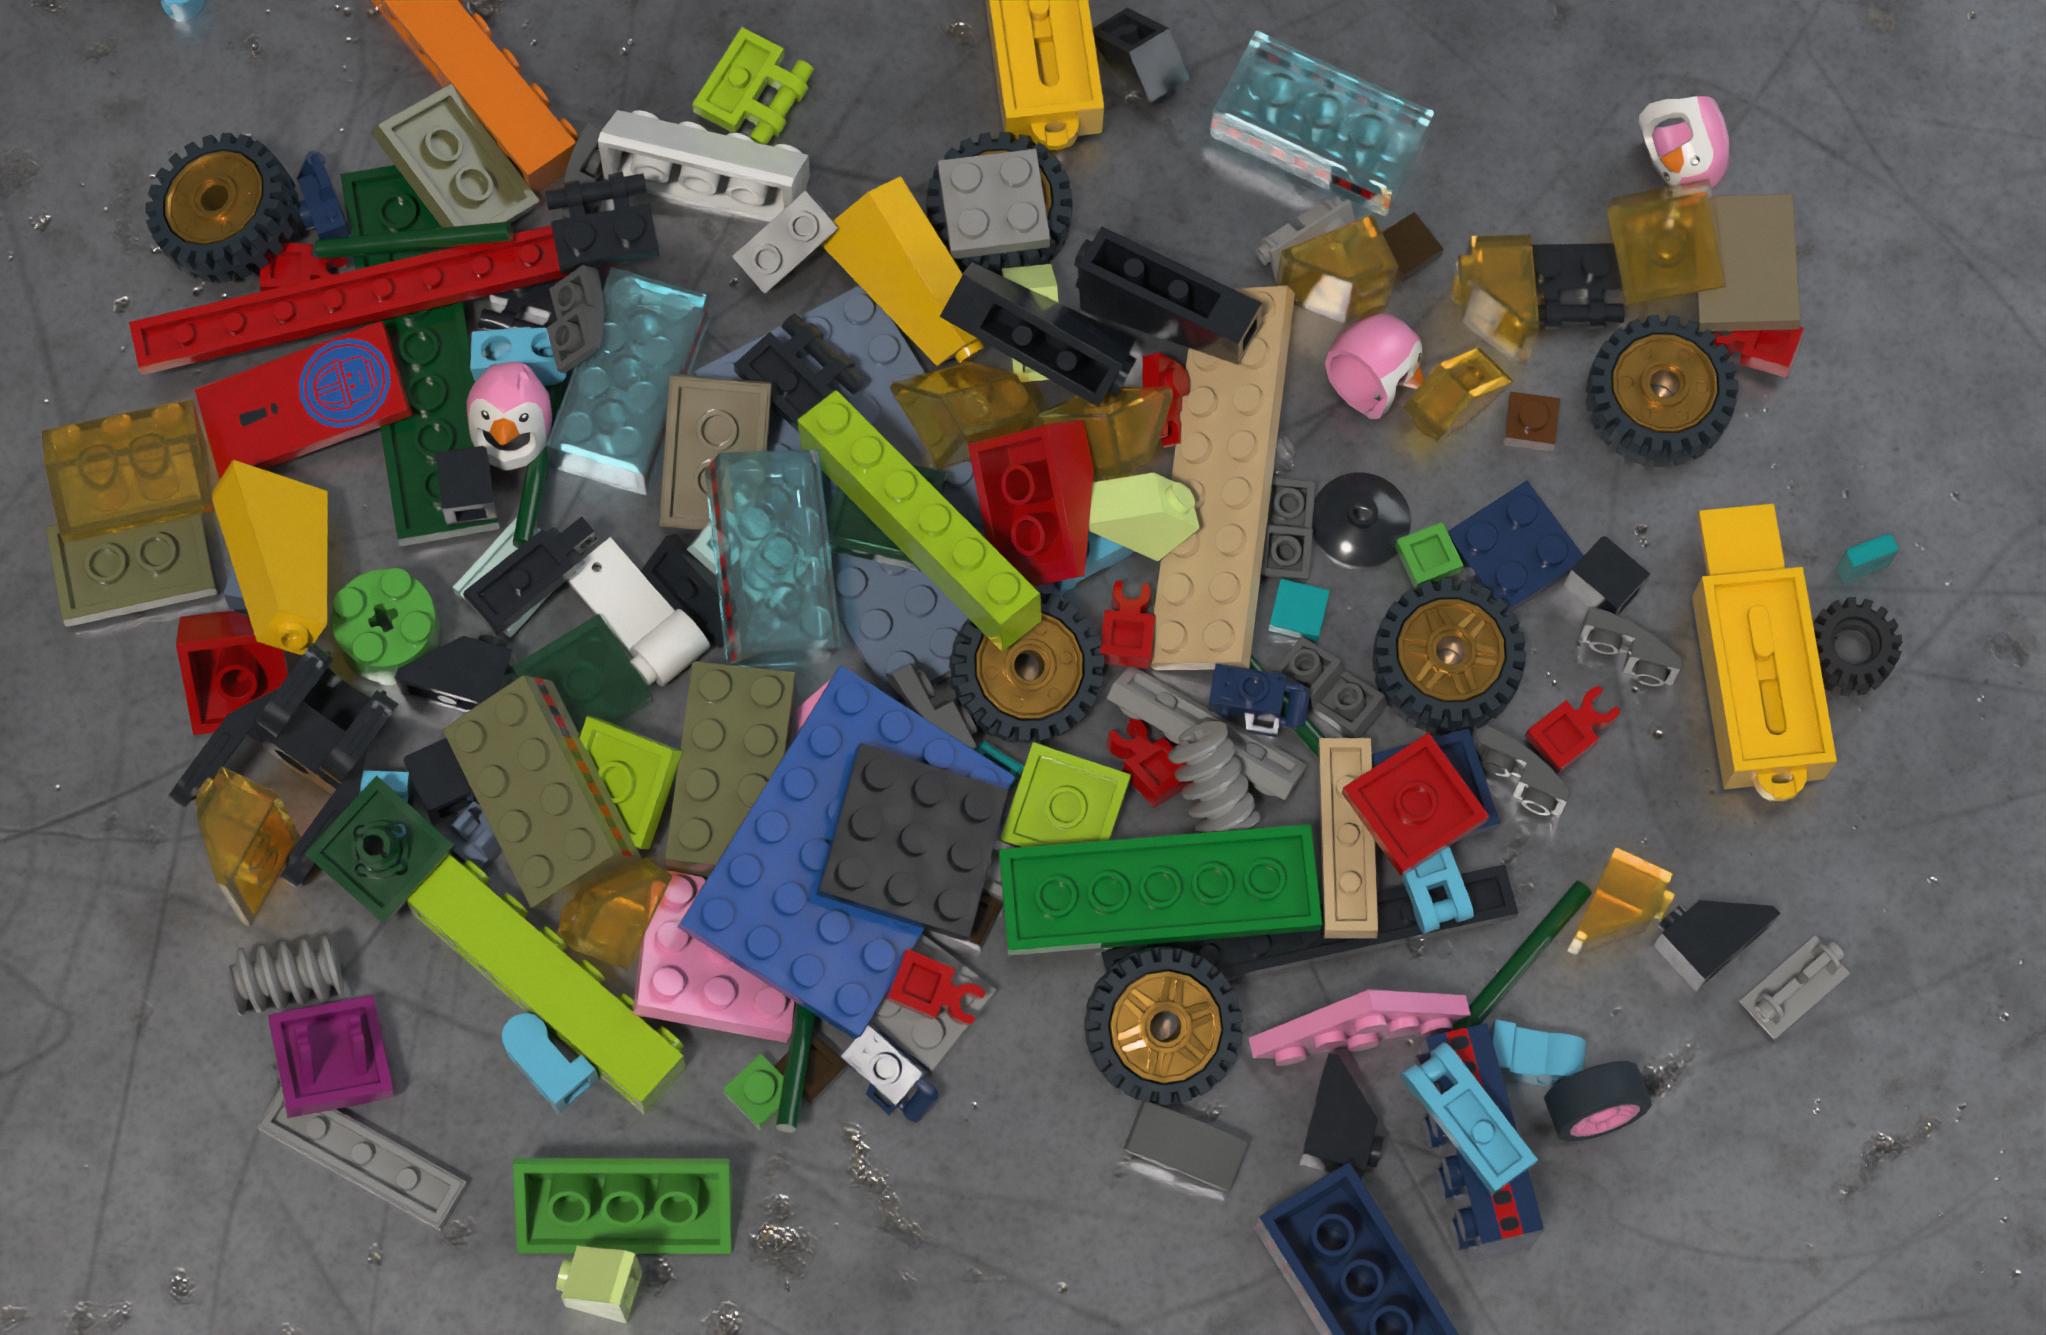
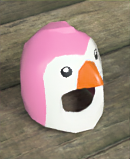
(1688, 149)
(1373, 360)
(506, 404)

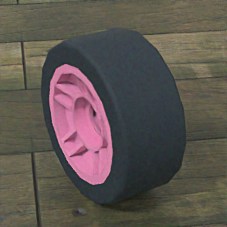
(1597, 1101)

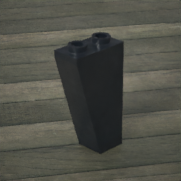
(1164, 297)
(1041, 334)

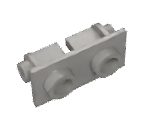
(1314, 222)
(785, 241)
(1796, 986)

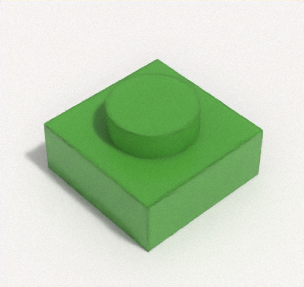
(1429, 555)
(756, 1091)

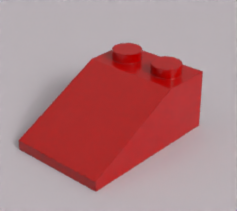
(1037, 498)

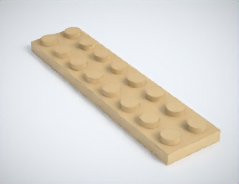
(1228, 464)

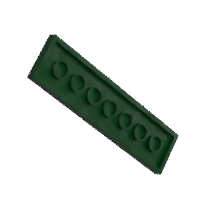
(431, 358)

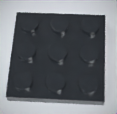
(912, 842)

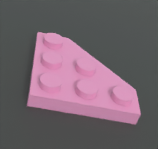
(698, 986)
(1360, 1024)

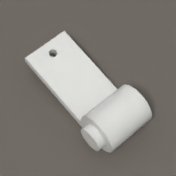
(637, 615)

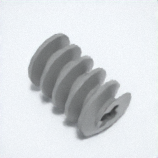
(1215, 778)
(284, 975)

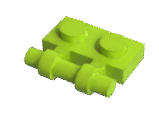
(739, 81)

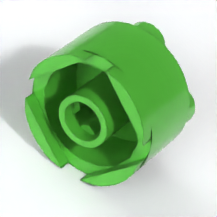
(381, 599)

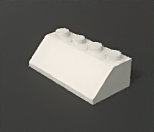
(704, 166)

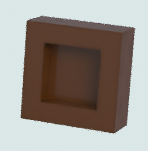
(1531, 421)

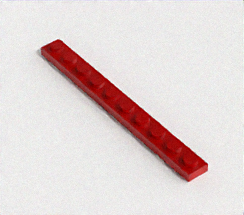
(344, 300)

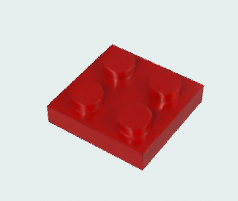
(1415, 804)

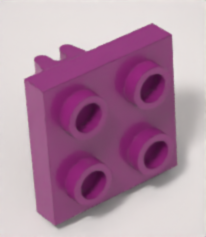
(330, 1056)

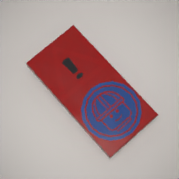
(304, 400)

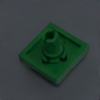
(379, 811)

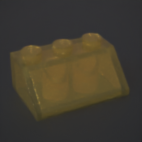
(127, 470)
(245, 839)

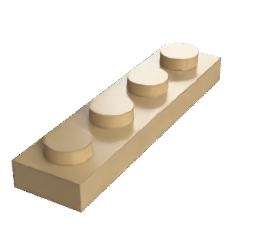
(1346, 843)

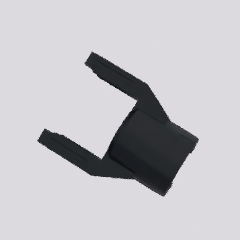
(311, 726)

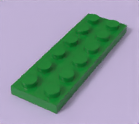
(1159, 889)

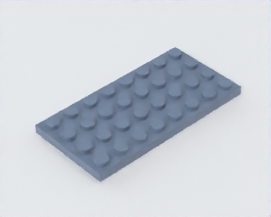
(885, 609)

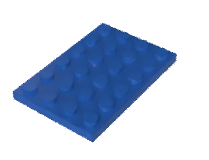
(762, 892)

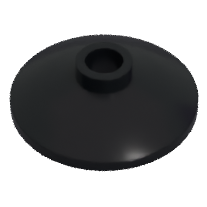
(1357, 541)

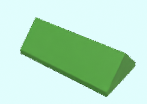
(623, 1205)

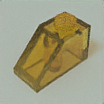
(1456, 394)
(1623, 902)
(614, 912)

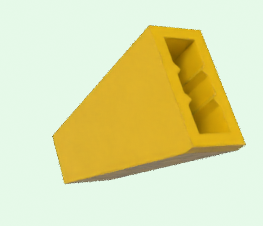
(903, 268)
(277, 552)

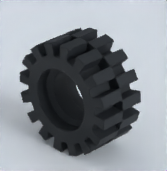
(1879, 634)

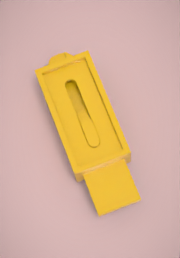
(1046, 70)
(1760, 657)

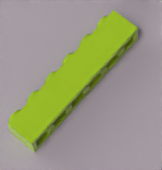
(920, 521)
(547, 982)

